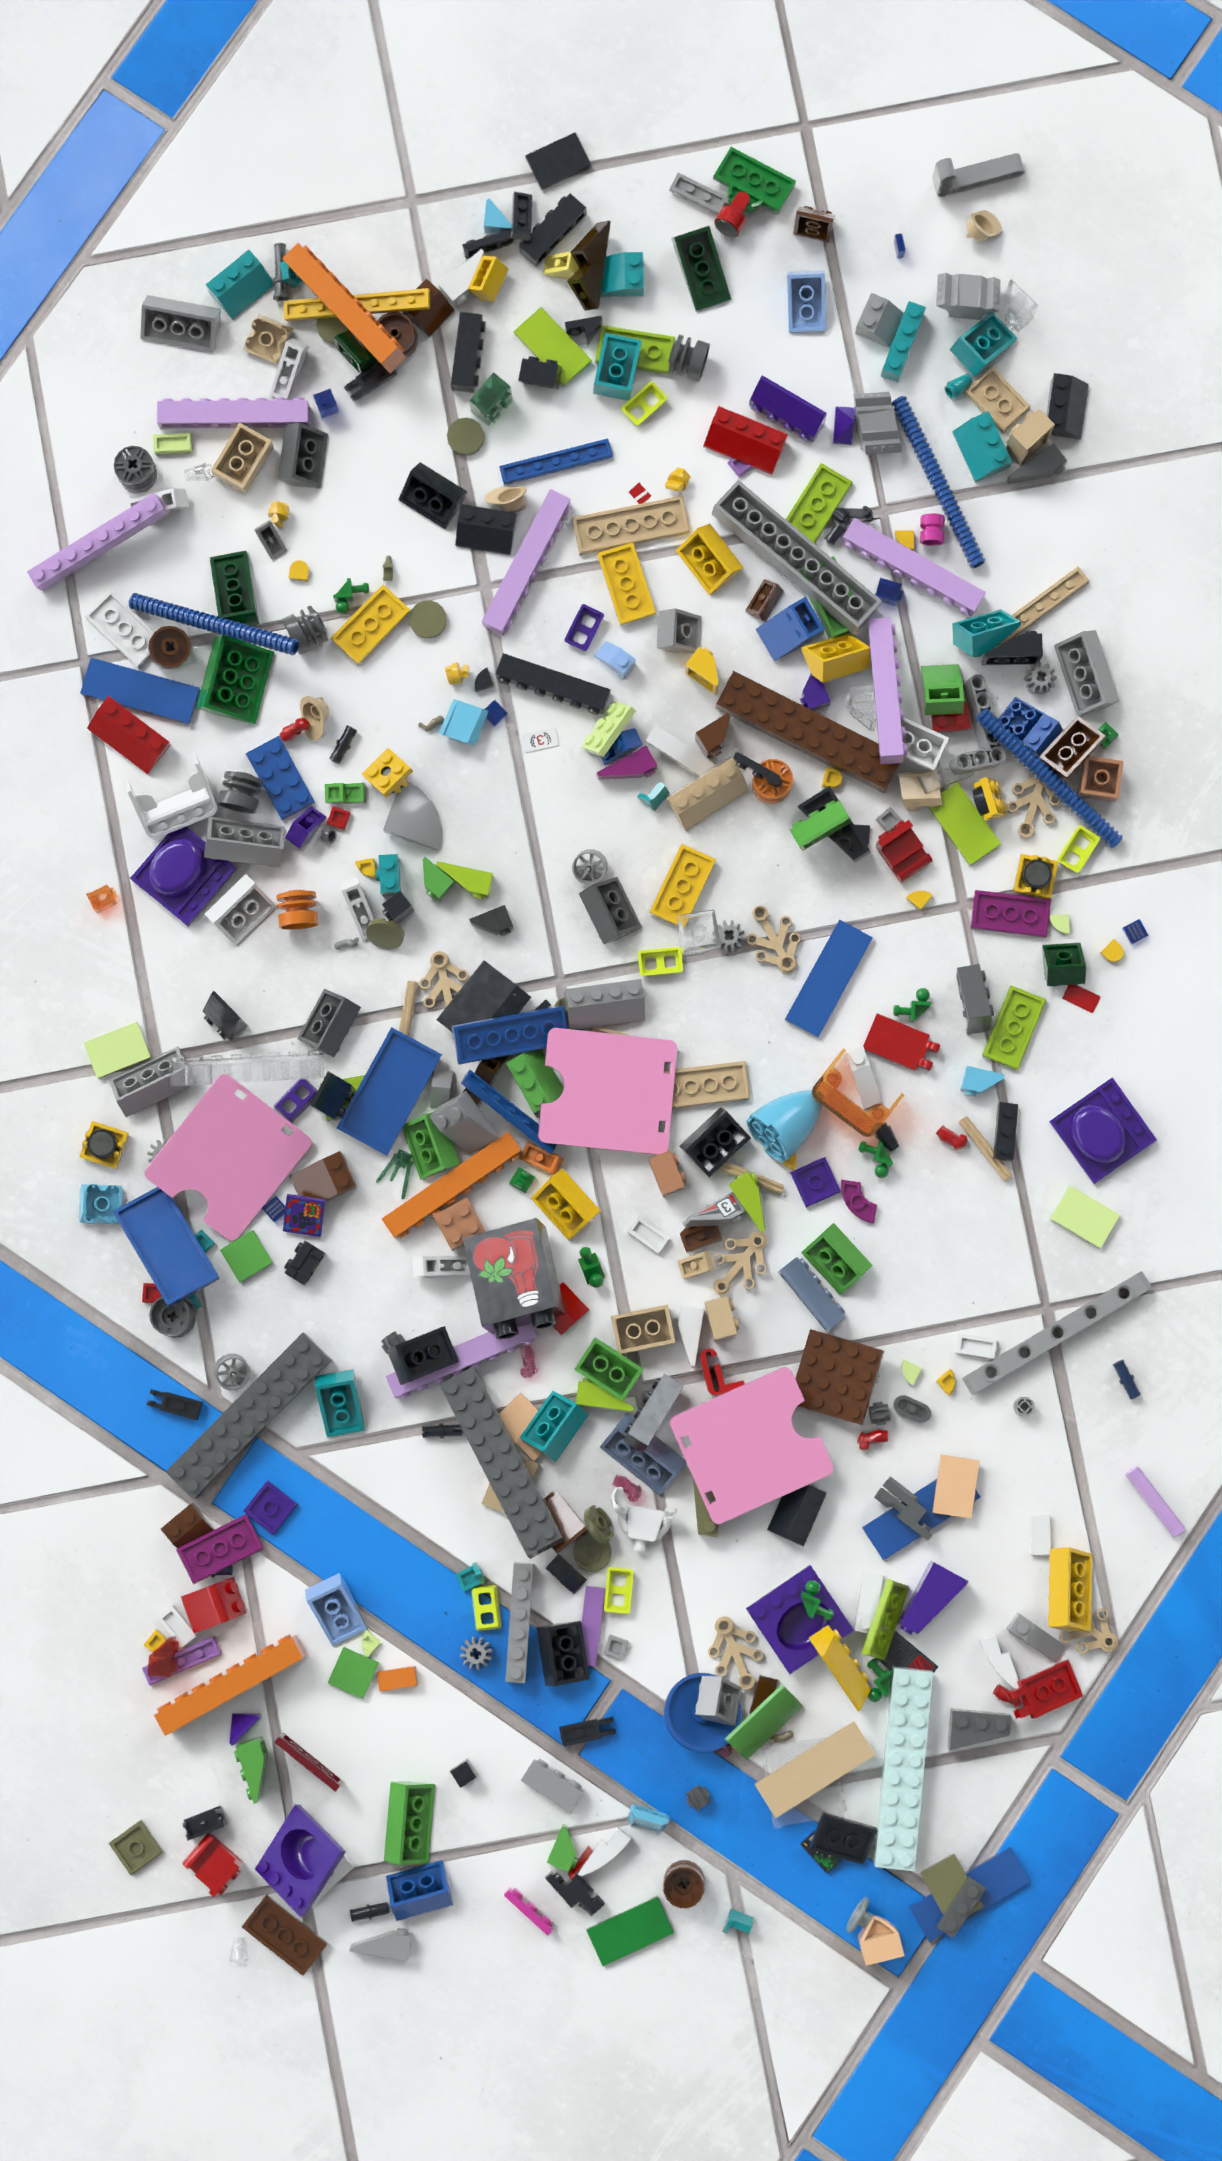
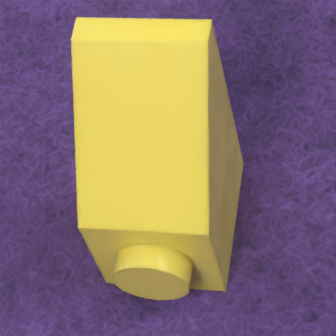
(560, 265)

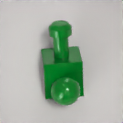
(345, 595)
(916, 1007)
(880, 1156)
(591, 1267)
(812, 1603)
(882, 1681)

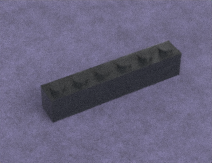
(553, 684)

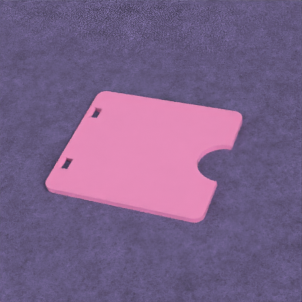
(610, 1091)
(230, 1155)
(748, 1447)

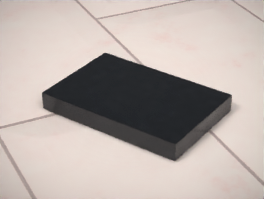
(558, 161)
(843, 1838)

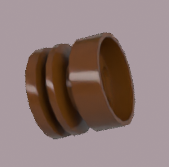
(673, 1889)

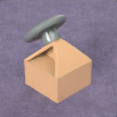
(878, 1938)

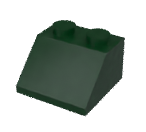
(354, 351)
(1064, 964)

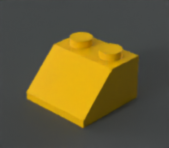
(703, 669)

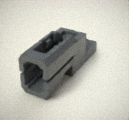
(907, 1514)

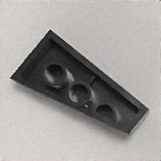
(846, 838)

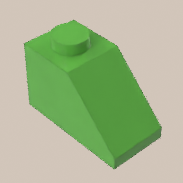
(435, 880)
(563, 1851)

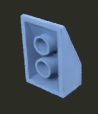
(806, 301)
(335, 1609)

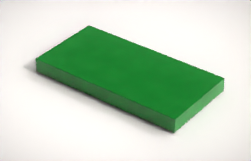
(629, 1931)

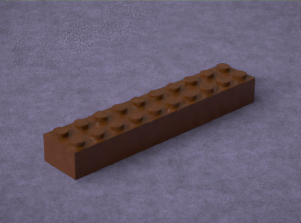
(805, 731)

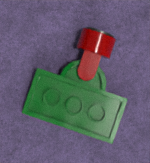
(749, 187)

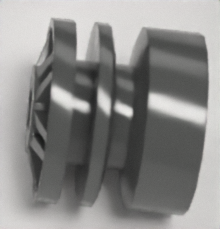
(688, 357)
(137, 479)
(306, 628)
(240, 792)
(161, 1319)

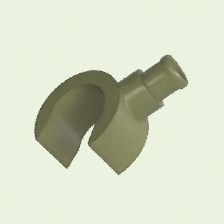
(388, 569)

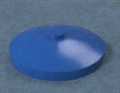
(686, 1727)

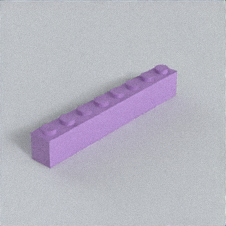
(228, 413)
(98, 542)
(526, 562)
(913, 567)
(885, 690)
(469, 1354)

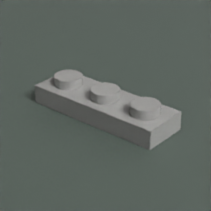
(698, 193)

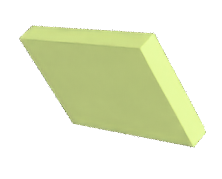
(117, 1050)
(1085, 1217)

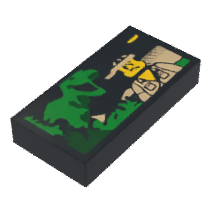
(825, 1861)

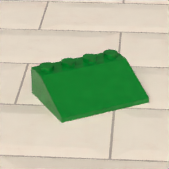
(235, 679)

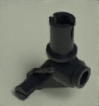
(842, 517)

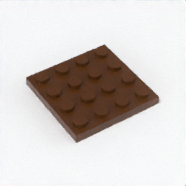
(838, 1376)

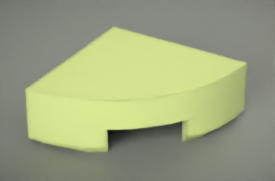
(1060, 923)
(910, 1372)
(369, 1643)

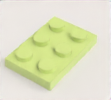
(608, 728)

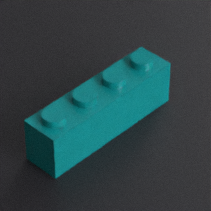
(903, 341)

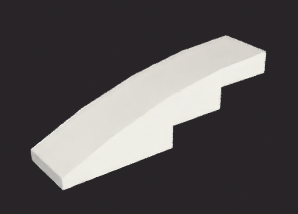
(679, 751)

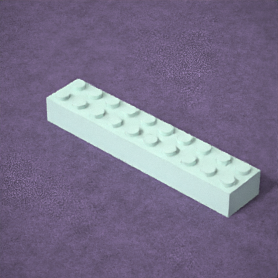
(903, 1768)

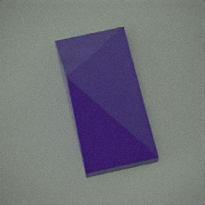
(843, 425)
(241, 1724)

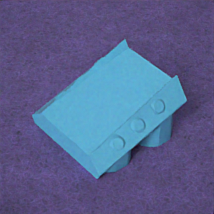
(464, 722)
(98, 1203)
(648, 1818)

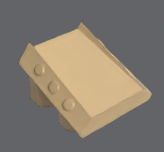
(267, 338)
(913, 794)

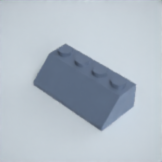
(811, 1293)
(654, 1467)

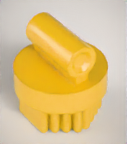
(678, 480)
(278, 512)
(456, 674)

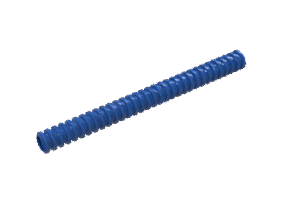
(937, 480)
(214, 624)
(1049, 778)

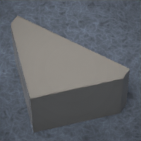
(270, 539)
(441, 1087)

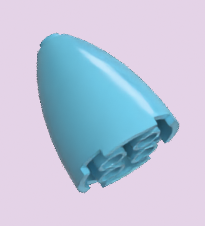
(785, 1123)

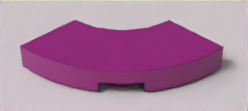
(857, 1202)

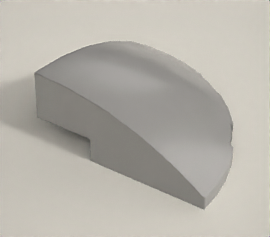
(414, 818)

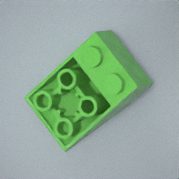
(942, 689)
(253, 1760)

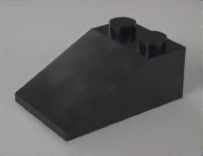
(1021, 650)
(223, 1016)
(332, 1096)
(422, 1355)

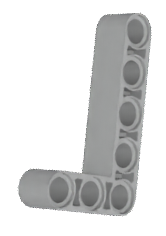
(952, 181)
(986, 747)

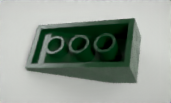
(701, 267)
(234, 588)

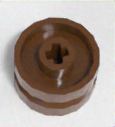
(401, 329)
(175, 637)

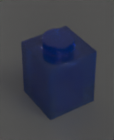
(325, 403)
(889, 591)

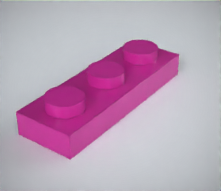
(529, 1910)

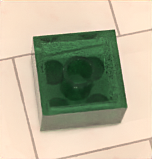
(491, 399)

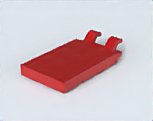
(899, 1043)
(1046, 1690)

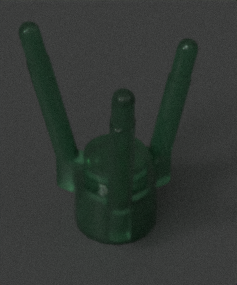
(401, 1160)

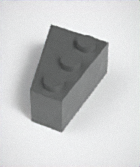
(974, 998)
(974, 1727)

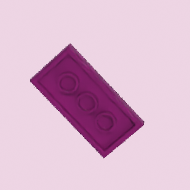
(1010, 913)
(219, 1549)

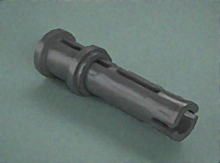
(281, 287)

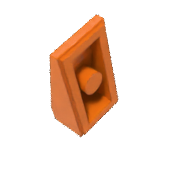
(541, 1159)
(397, 1678)

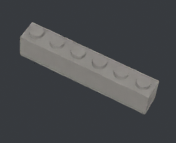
(519, 1622)

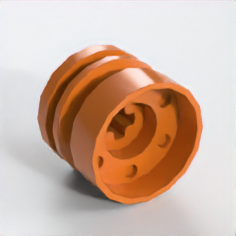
(768, 793)
(297, 909)

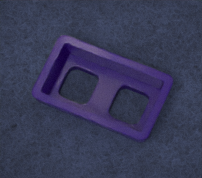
(577, 626)
(301, 1104)

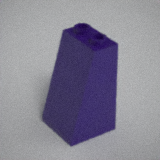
(930, 1596)

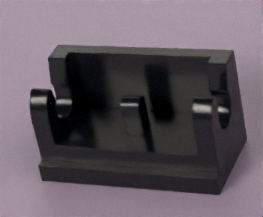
(204, 1823)

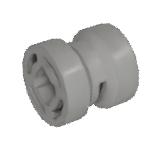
(1023, 1406)

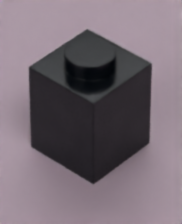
(463, 1773)

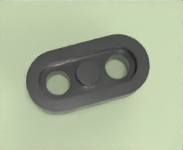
(911, 1408)

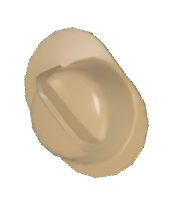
(983, 225)
(509, 498)
(316, 713)

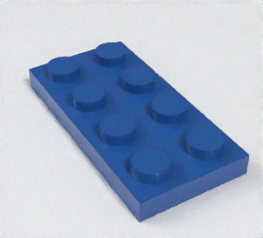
(280, 777)

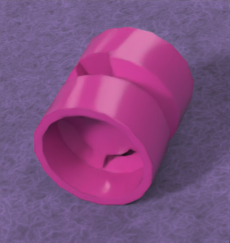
(932, 529)

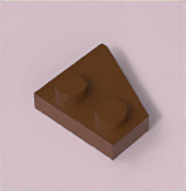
(699, 1236)

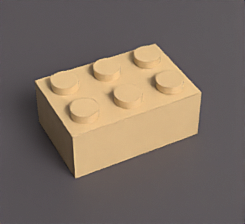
(1029, 436)
(242, 458)
(643, 1329)

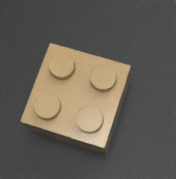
(721, 1318)

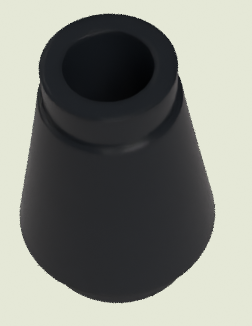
(886, 1135)

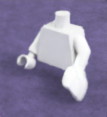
(641, 1522)

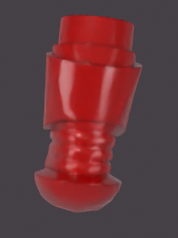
(294, 729)
(952, 1138)
(875, 1436)
(1000, 1693)

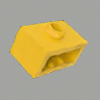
(488, 278)

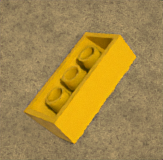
(1070, 1589)
(841, 1665)

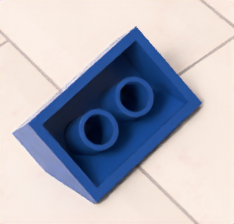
(419, 1890)

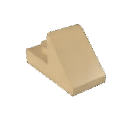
(696, 1265)

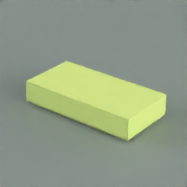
(172, 443)

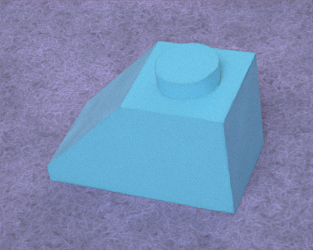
(978, 1080)

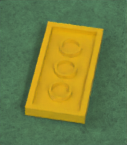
(626, 583)
(370, 624)
(682, 884)

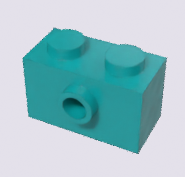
(389, 874)

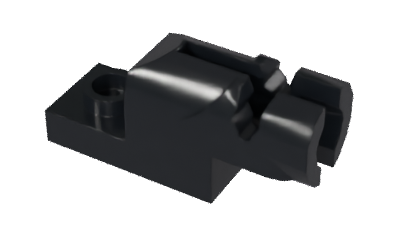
(575, 1892)

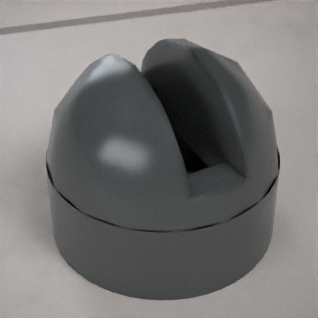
(332, 835)

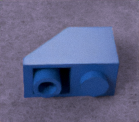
(625, 744)

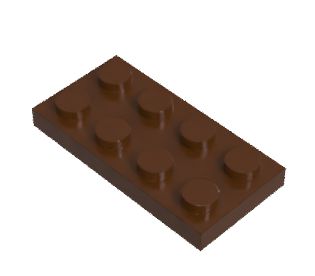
(284, 1935)

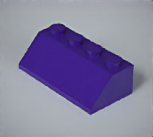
(787, 409)

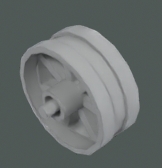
(590, 866)
(231, 1371)

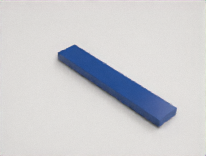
(556, 461)
(505, 1108)

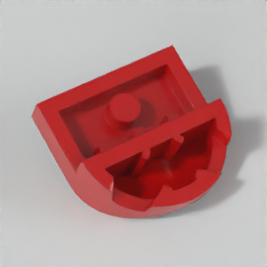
(952, 722)

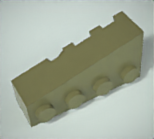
(705, 1525)

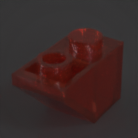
(162, 1660)

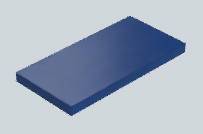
(389, 1091)
(166, 1245)

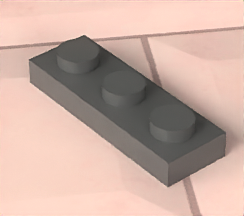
(960, 1907)

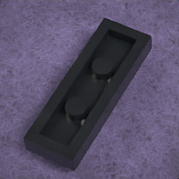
(521, 216)
(1005, 1131)

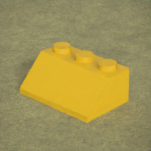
(709, 558)
(836, 657)
(565, 1204)

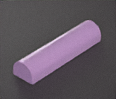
(1155, 1501)

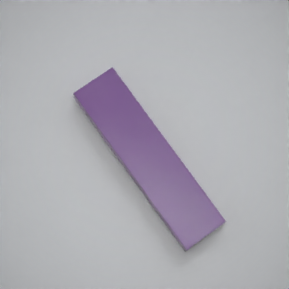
(592, 1621)
(190, 1657)

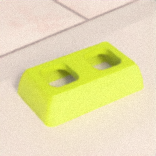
(638, 400)
(1082, 853)
(659, 954)
(612, 1589)
(494, 1607)

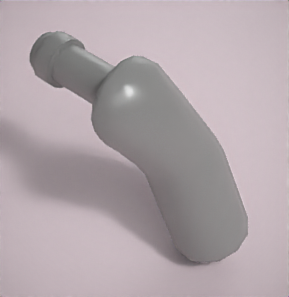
(346, 943)

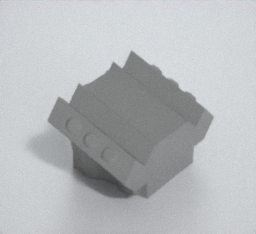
(968, 295)
(876, 423)

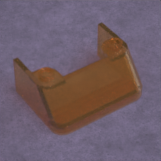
(863, 1122)

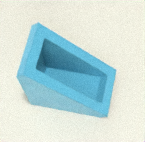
(494, 219)

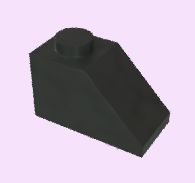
(494, 921)

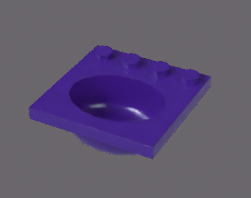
(181, 875)
(1103, 1130)
(785, 1621)
(300, 1860)

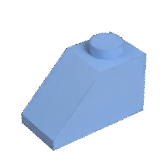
(615, 658)

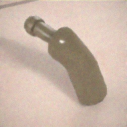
(434, 722)
(781, 1737)

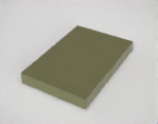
(945, 1881)

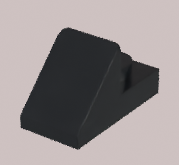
(587, 325)
(566, 1573)

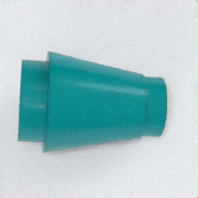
(957, 386)

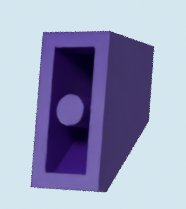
(814, 694)
(305, 827)

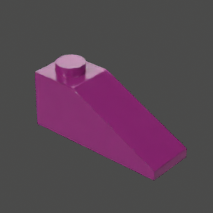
(632, 766)

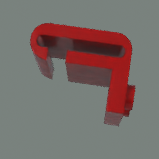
(902, 851)
(723, 1388)
(213, 1605)
(213, 1864)

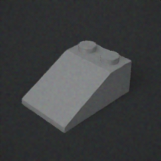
(464, 1123)

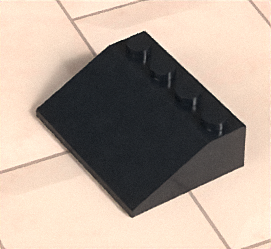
(484, 997)

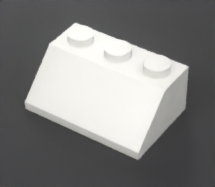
(923, 744)
(240, 910)

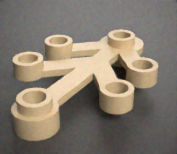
(1034, 798)
(775, 942)
(444, 982)
(742, 1259)
(1101, 1637)
(733, 1649)

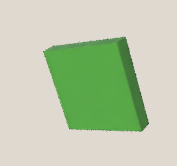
(246, 1256)
(353, 1672)

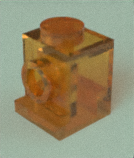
(101, 905)

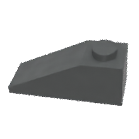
(1041, 466)

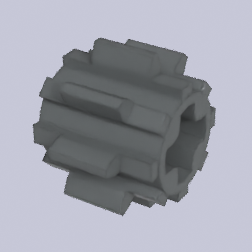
(392, 1340)
(879, 1413)
(698, 1797)

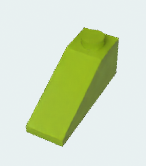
(472, 880)
(749, 1194)
(594, 1395)

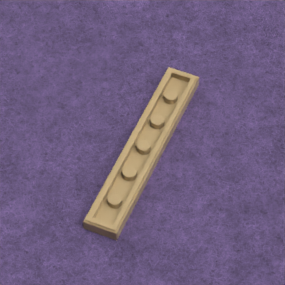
(1048, 600)

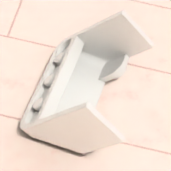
(178, 810)

